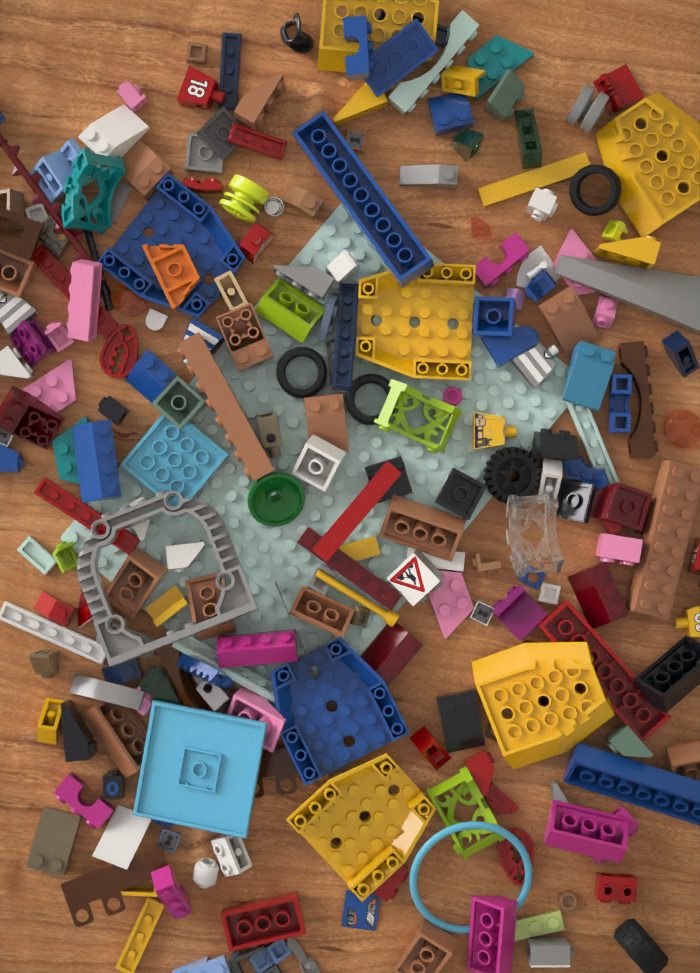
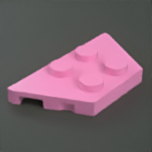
(575, 248)
(56, 387)
(451, 602)

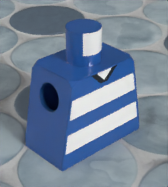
(211, 337)

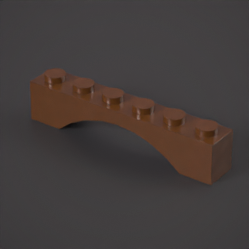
(633, 360)
(182, 680)

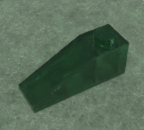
(528, 139)
(467, 143)
(160, 686)

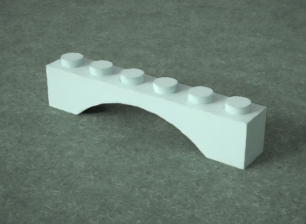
(407, 92)

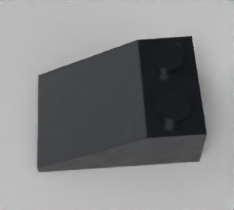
(460, 720)
(77, 737)

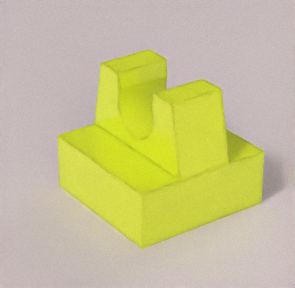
(614, 230)

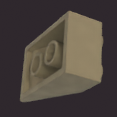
(54, 841)

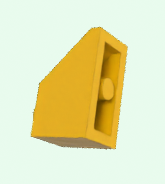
(50, 722)

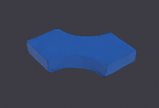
(581, 471)

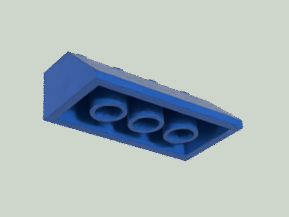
(96, 461)

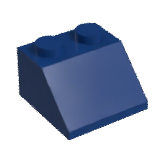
(450, 113)
(494, 316)
(150, 376)

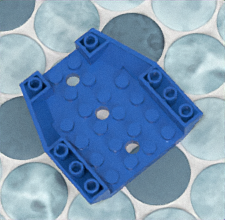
(177, 219)
(363, 711)

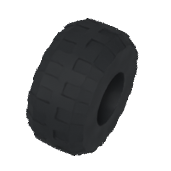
(640, 947)

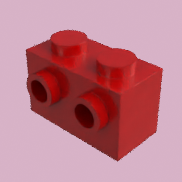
(616, 887)

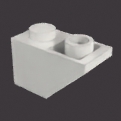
(342, 266)
(12, 366)

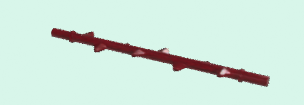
(40, 198)

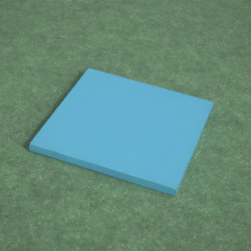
(200, 768)

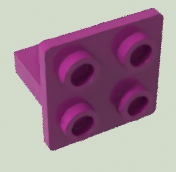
(32, 342)

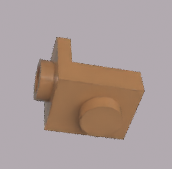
(489, 567)

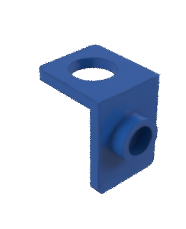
(524, 579)

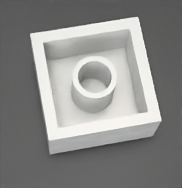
(318, 462)

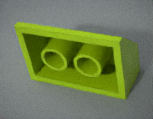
(290, 310)

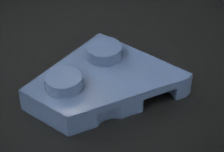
(329, 312)

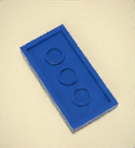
(400, 56)

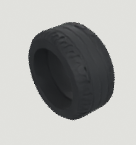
(574, 190)
(301, 352)
(350, 396)

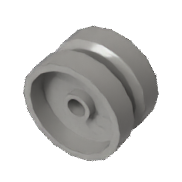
(587, 108)

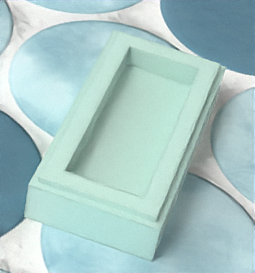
(37, 555)

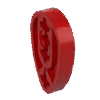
(109, 351)
(505, 853)

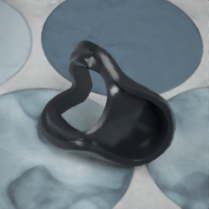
(302, 41)

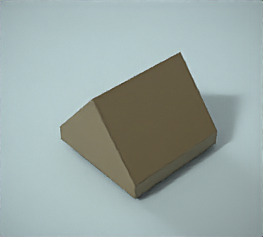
(360, 616)

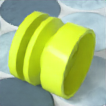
(243, 200)

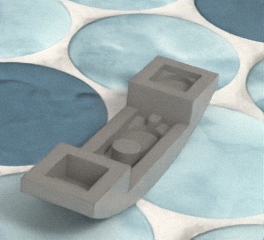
(107, 692)

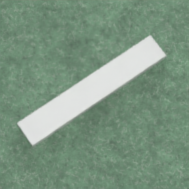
(52, 632)

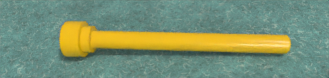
(389, 617)

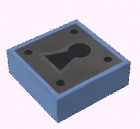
(169, 840)

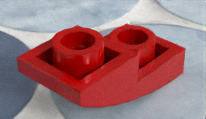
(208, 186)

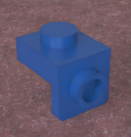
(540, 286)

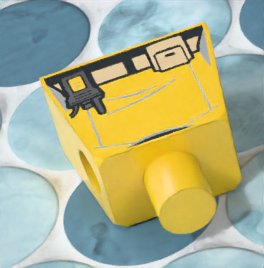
(490, 431)

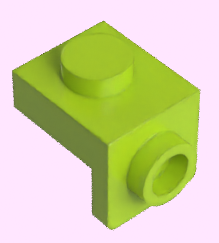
(65, 556)

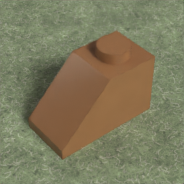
(303, 201)

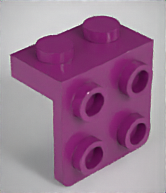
(519, 612)

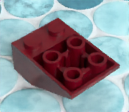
(29, 418)

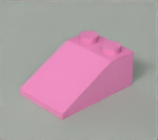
(253, 706)

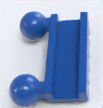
(204, 671)

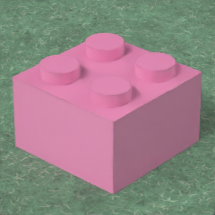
(619, 548)

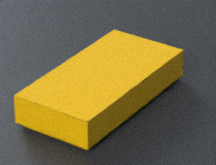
(361, 549)

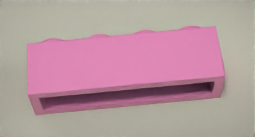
(84, 300)

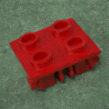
(620, 87)

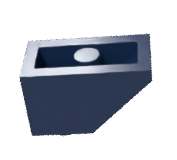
(680, 353)
(123, 672)

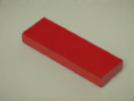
(257, 141)

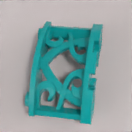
(101, 205)

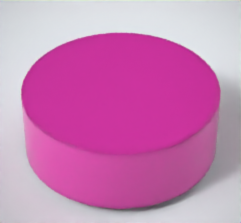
(452, 396)

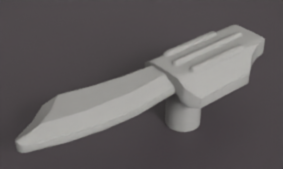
(306, 964)

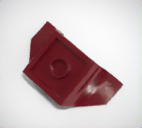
(622, 506)

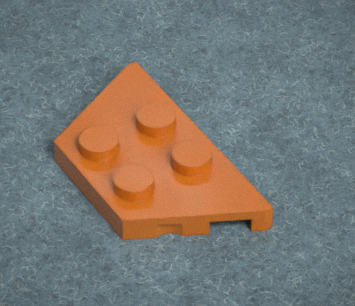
(173, 270)

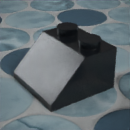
(555, 445)

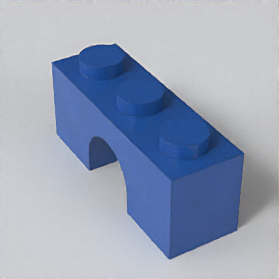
(358, 30)
(618, 409)

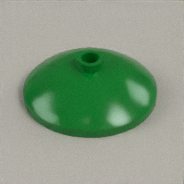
(280, 508)

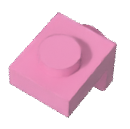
(604, 312)
(58, 336)

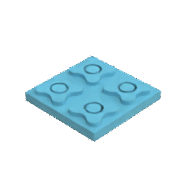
(174, 459)

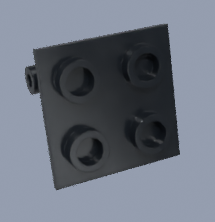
(400, 486)

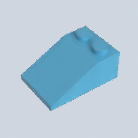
(588, 375)

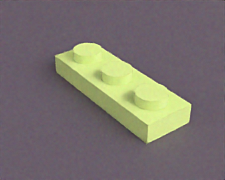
(538, 925)

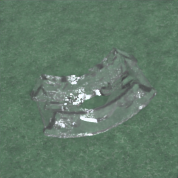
(521, 558)

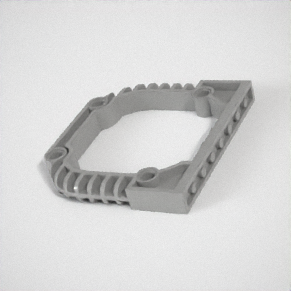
(122, 644)

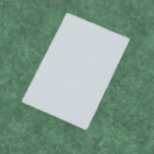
(121, 837)

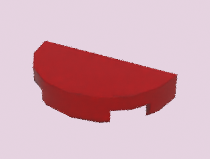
(499, 801)

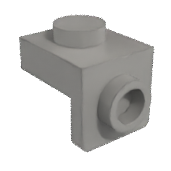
(318, 585)

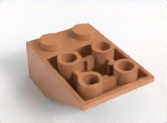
(258, 102)
(244, 337)

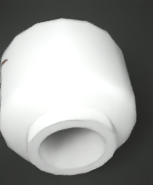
(205, 872)

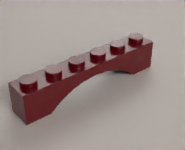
(354, 572)

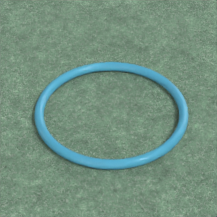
(453, 829)

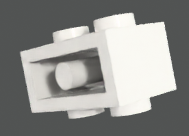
(541, 204)
(231, 854)

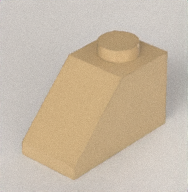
(230, 290)

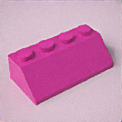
(257, 648)
(587, 831)
(491, 934)

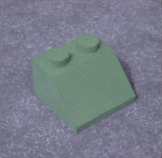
(505, 96)
(179, 403)
(626, 742)

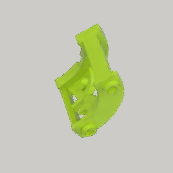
(401, 393)
(468, 786)

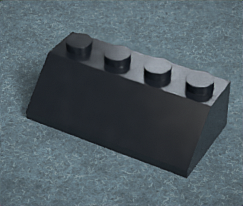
(671, 675)

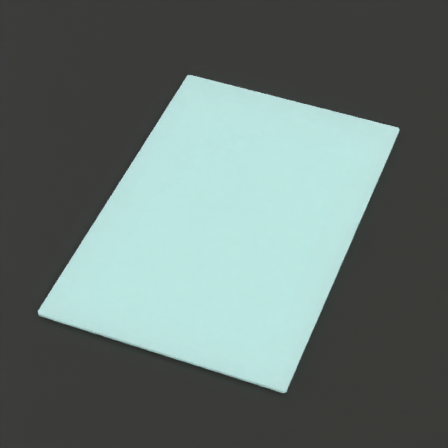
(273, 552)

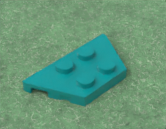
(495, 59)
(65, 454)

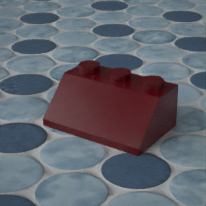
(598, 595)
(391, 652)

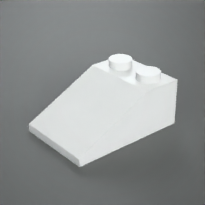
(114, 133)

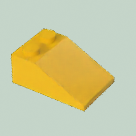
(635, 252)

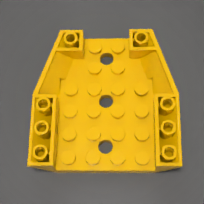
(397, 16)
(651, 185)
(434, 299)
(537, 669)
(369, 847)

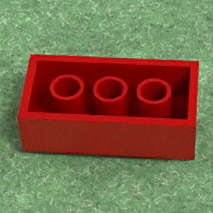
(263, 921)

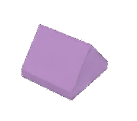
(519, 296)

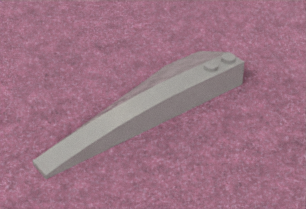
(656, 292)

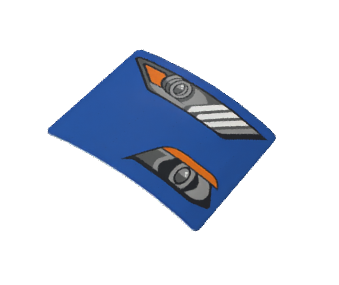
(360, 914)

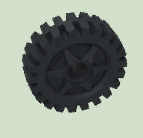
(501, 466)

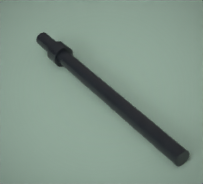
(105, 291)

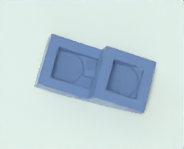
(273, 954)

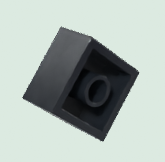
(460, 494)

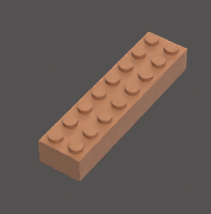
(226, 406)
(665, 539)

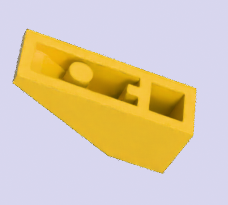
(359, 105)

